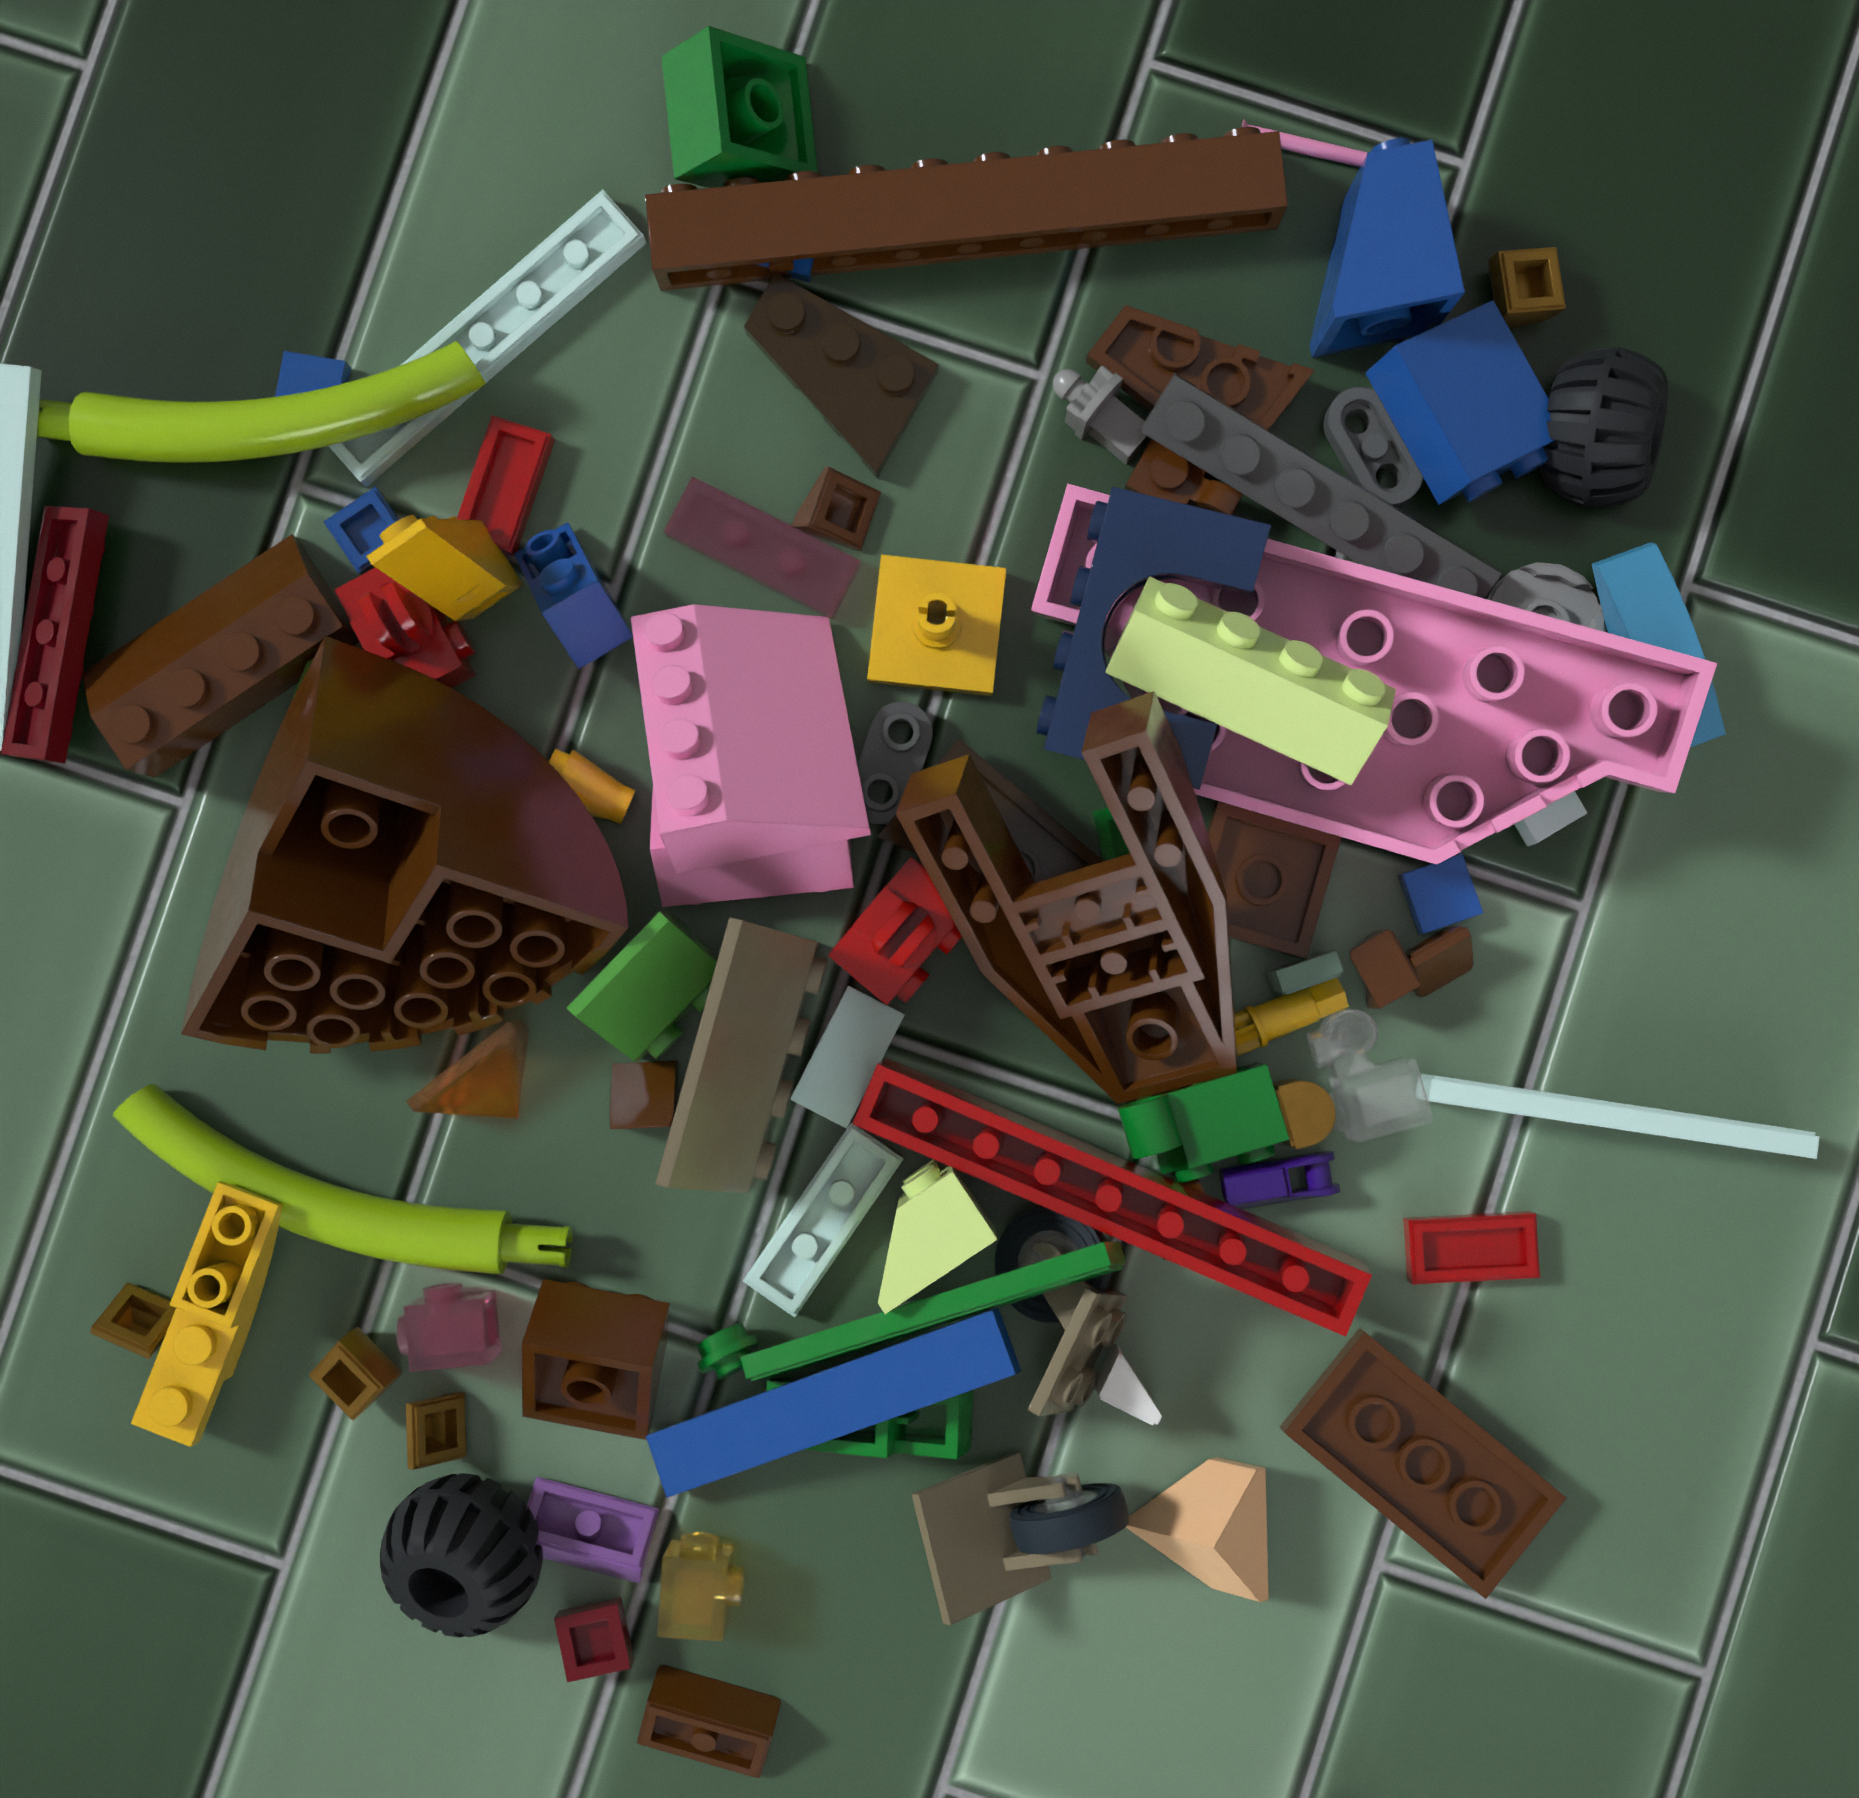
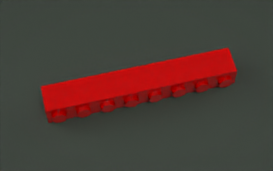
(1114, 1196)

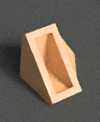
(1213, 1526)

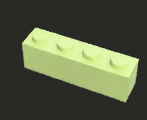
(1252, 680)

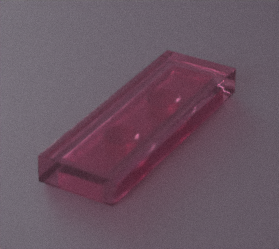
(762, 548)

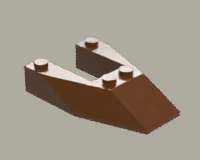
(1111, 958)

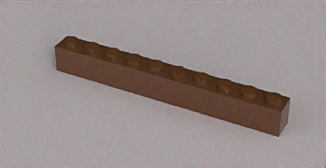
(967, 208)

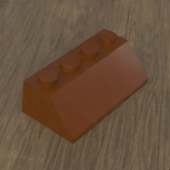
(214, 659)

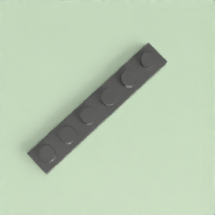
(1309, 491)

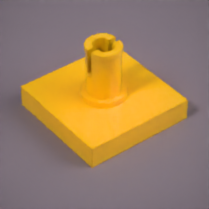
(936, 625)

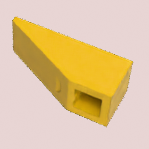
(446, 564)

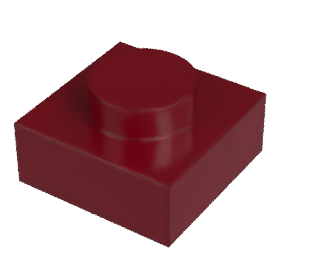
(594, 1639)

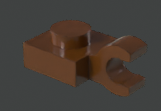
(1173, 478)

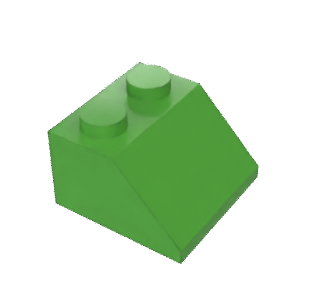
(648, 989)

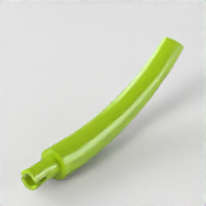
(259, 427)
(336, 1215)

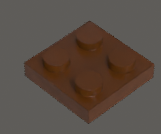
(1271, 877)

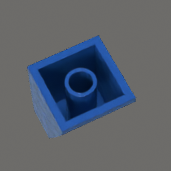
(1390, 255)

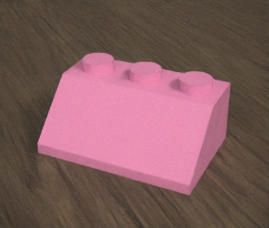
(785, 873)

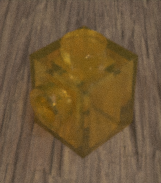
(698, 1588)

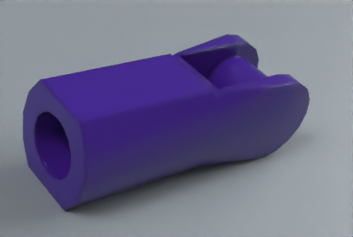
(1269, 1181)

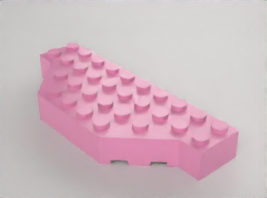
(1486, 710)

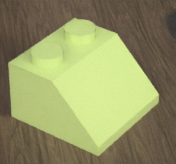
(932, 1232)

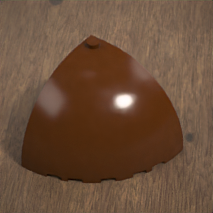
(398, 872)

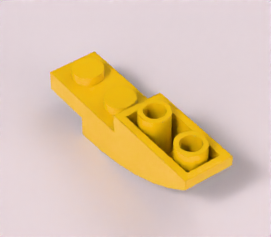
(212, 1313)

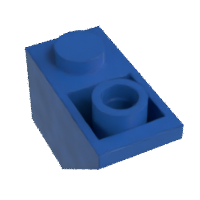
(572, 595)

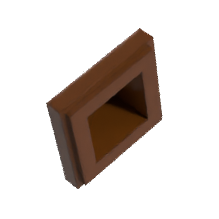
(838, 509)

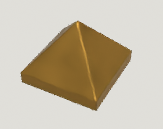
(135, 1320)
(435, 1430)

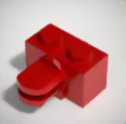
(406, 628)
(897, 936)

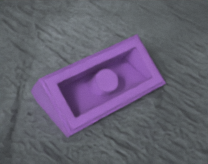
(592, 1529)

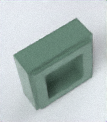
(1305, 972)

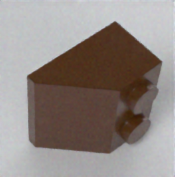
(593, 1358)

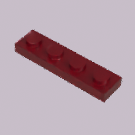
(55, 634)

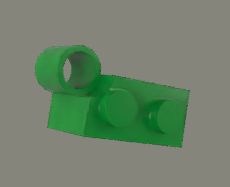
(1207, 1123)

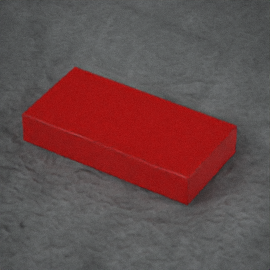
(506, 480)
(1471, 1247)

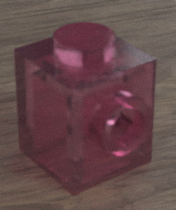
(449, 1328)

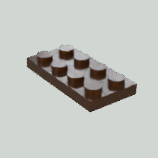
(1422, 1463)

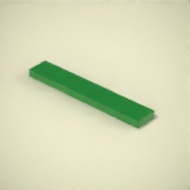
(935, 1311)

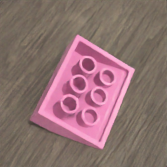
(745, 734)

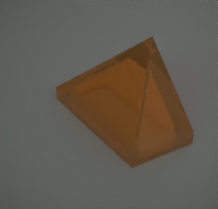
(483, 1080)

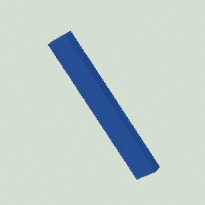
(834, 1402)

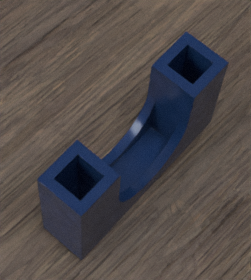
(1138, 540)

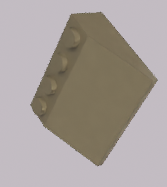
(741, 1060)

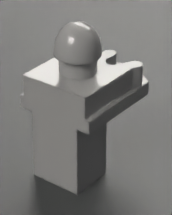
(1099, 412)

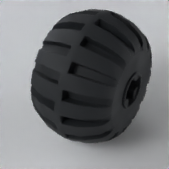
(1605, 427)
(461, 1555)

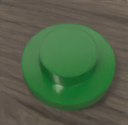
(723, 1351)

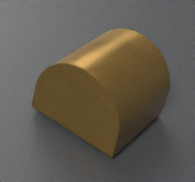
(1527, 285)
(1306, 1112)
(355, 1373)

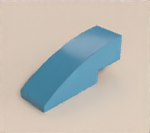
(1646, 606)

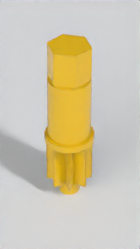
(1286, 1014)

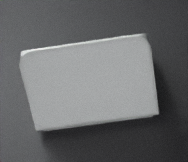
(1123, 1388)

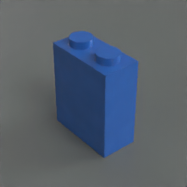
(1465, 404)

